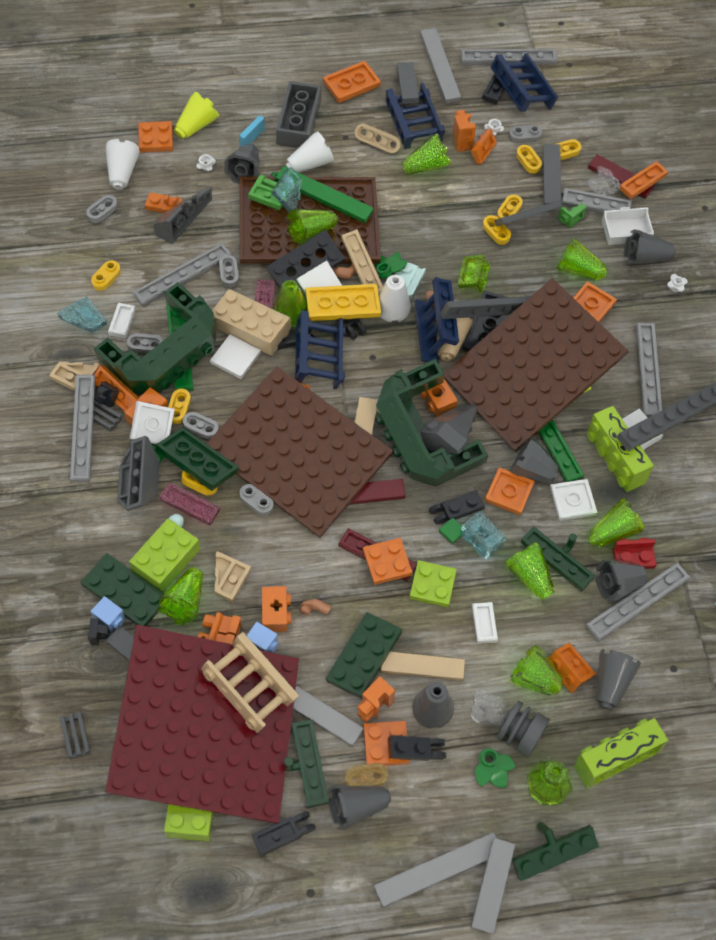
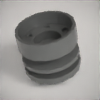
(523, 728)

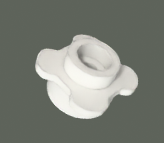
(495, 126)
(206, 162)
(677, 283)

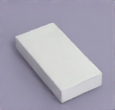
(122, 320)
(484, 623)

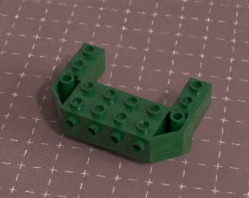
(173, 355)
(404, 427)

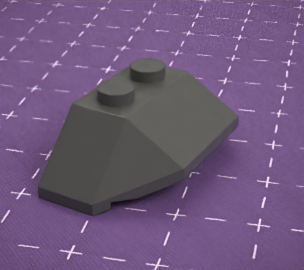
(138, 475)

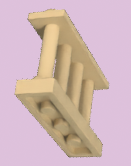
(258, 663)

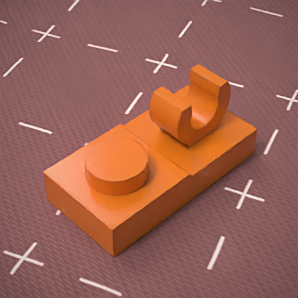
(483, 146)
(160, 202)

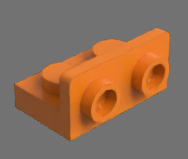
(571, 667)

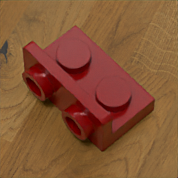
(636, 552)

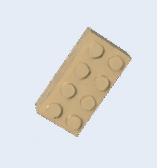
(251, 321)

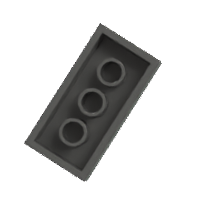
(298, 114)

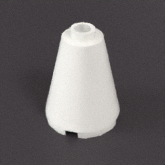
(310, 154)
(120, 161)
(394, 299)

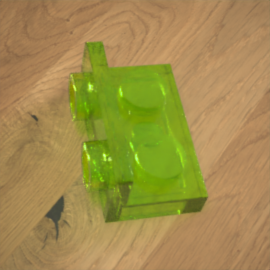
(474, 272)

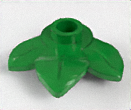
(390, 265)
(496, 770)

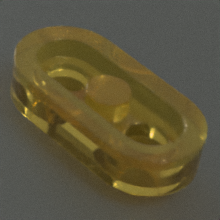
(365, 773)

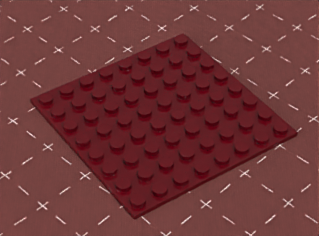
(185, 739)

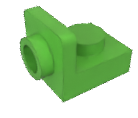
(573, 216)

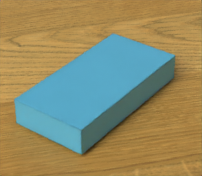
(252, 131)

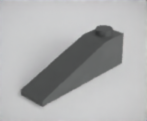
(177, 219)
(450, 429)

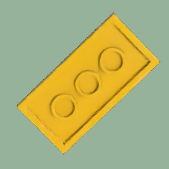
(343, 302)

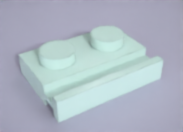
(412, 277)

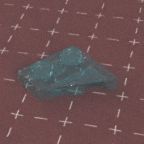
(288, 189)
(83, 315)

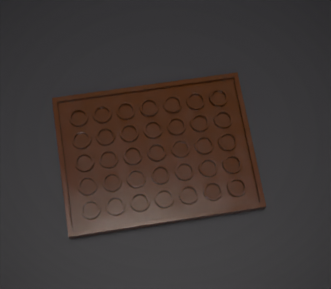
(266, 232)
(535, 364)
(299, 451)

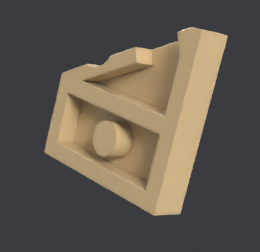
(66, 372)
(229, 576)

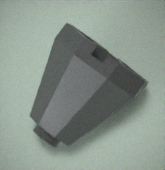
(243, 163)
(535, 463)
(619, 578)

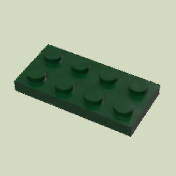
(197, 458)
(125, 589)
(364, 655)

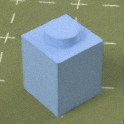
(108, 614)
(263, 638)

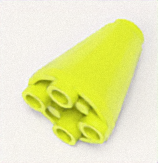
(195, 116)

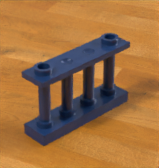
(514, 87)
(402, 124)
(425, 321)
(302, 353)

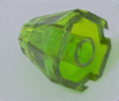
(537, 673)
(549, 782)

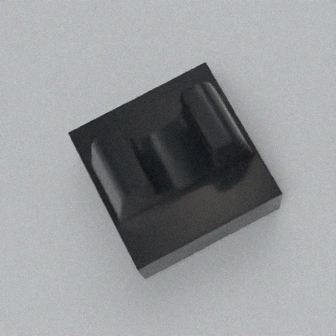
(106, 394)
(97, 631)

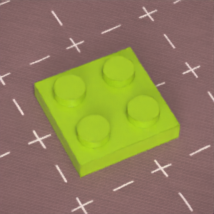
(433, 583)

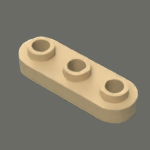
(371, 138)

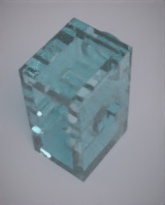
(481, 525)

